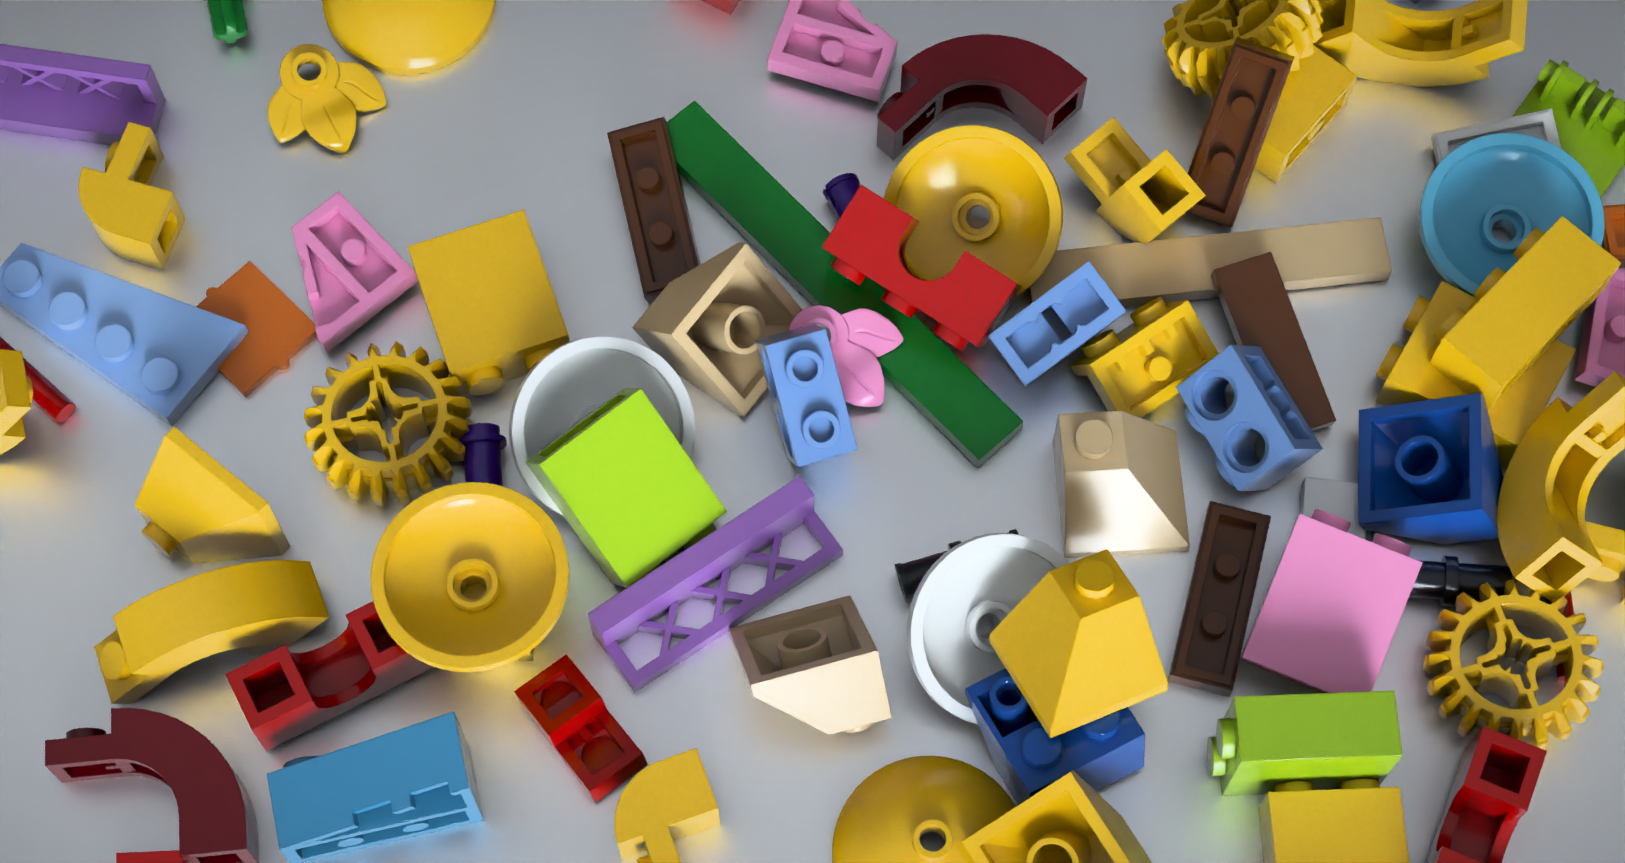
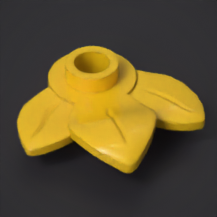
(323, 105)

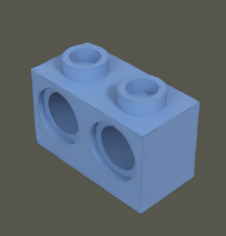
(1057, 324)
(806, 395)
(1258, 407)

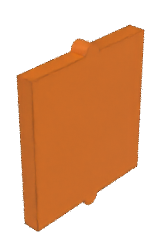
(273, 323)

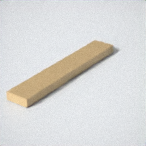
(1183, 266)

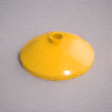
(408, 34)
(969, 168)
(464, 539)
(913, 798)

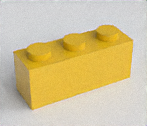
(1522, 310)

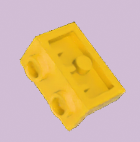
(1146, 359)

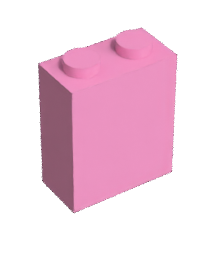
(1332, 606)

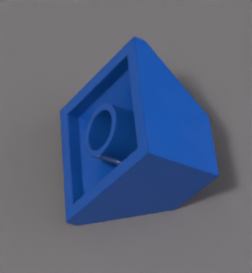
(1429, 470)

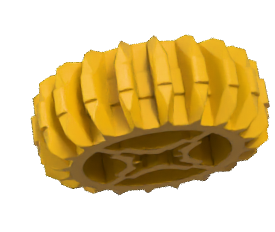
(1205, 31)
(363, 427)
(1559, 646)

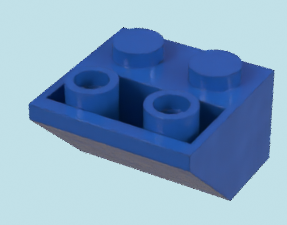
(1032, 760)

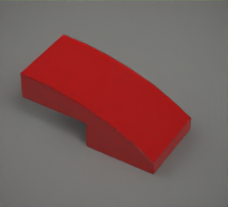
(581, 728)

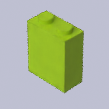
(627, 487)
(1304, 739)

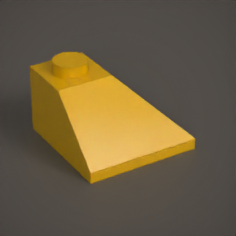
(204, 508)
(1080, 645)
(1058, 826)

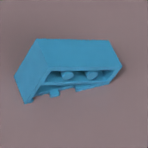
(376, 791)

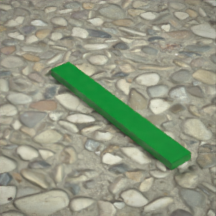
(793, 244)

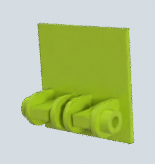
(1586, 120)

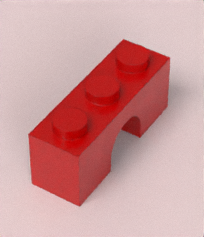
(872, 244)
(298, 691)
(1487, 799)

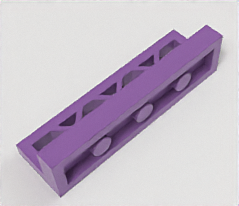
(75, 95)
(702, 565)

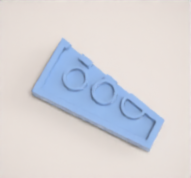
(125, 333)

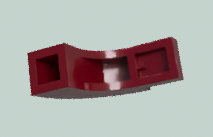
(986, 73)
(211, 800)

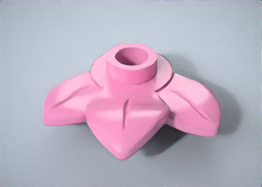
(855, 345)

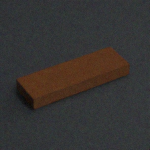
(1237, 128)
(654, 204)
(1264, 317)
(1219, 599)

